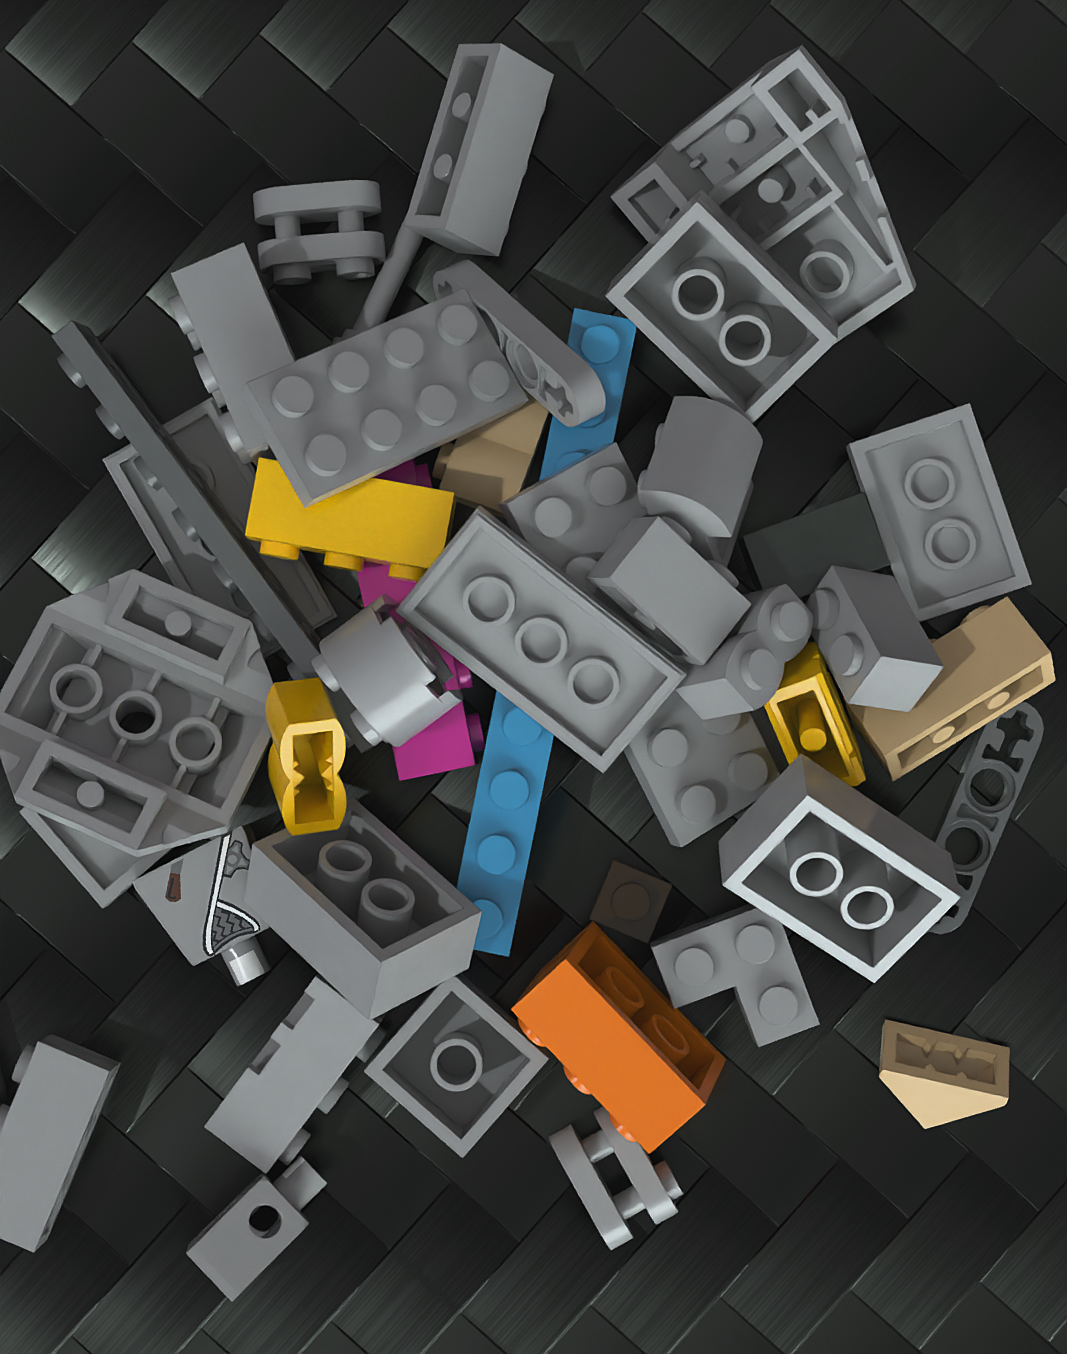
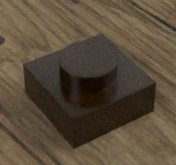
(630, 901)

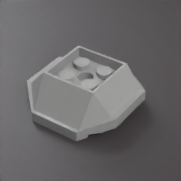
(124, 653)

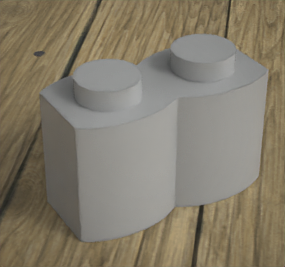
(751, 657)

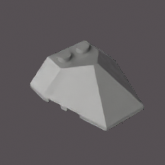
(791, 176)

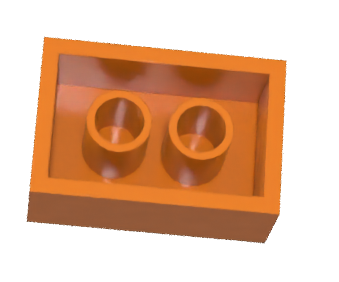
(619, 1038)

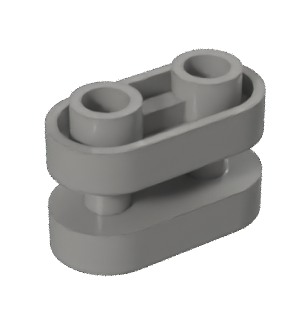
(348, 252)
(652, 1185)

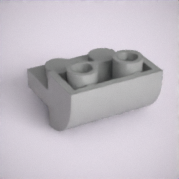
(702, 473)

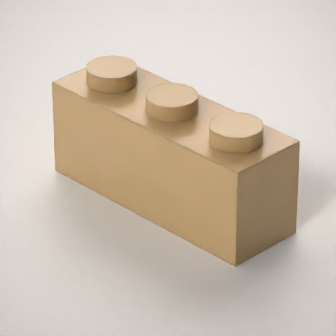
(987, 670)

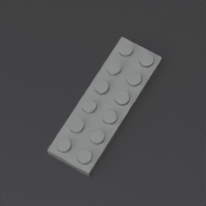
(686, 765)

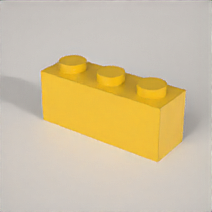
(367, 522)

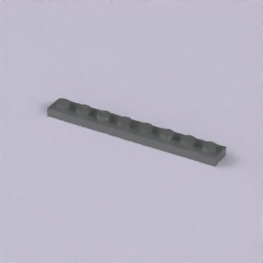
(198, 510)

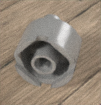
(387, 674)

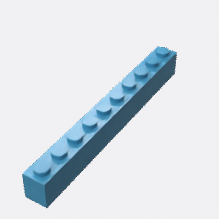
(516, 743)

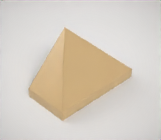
(942, 1073)

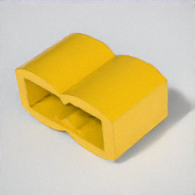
(306, 756)

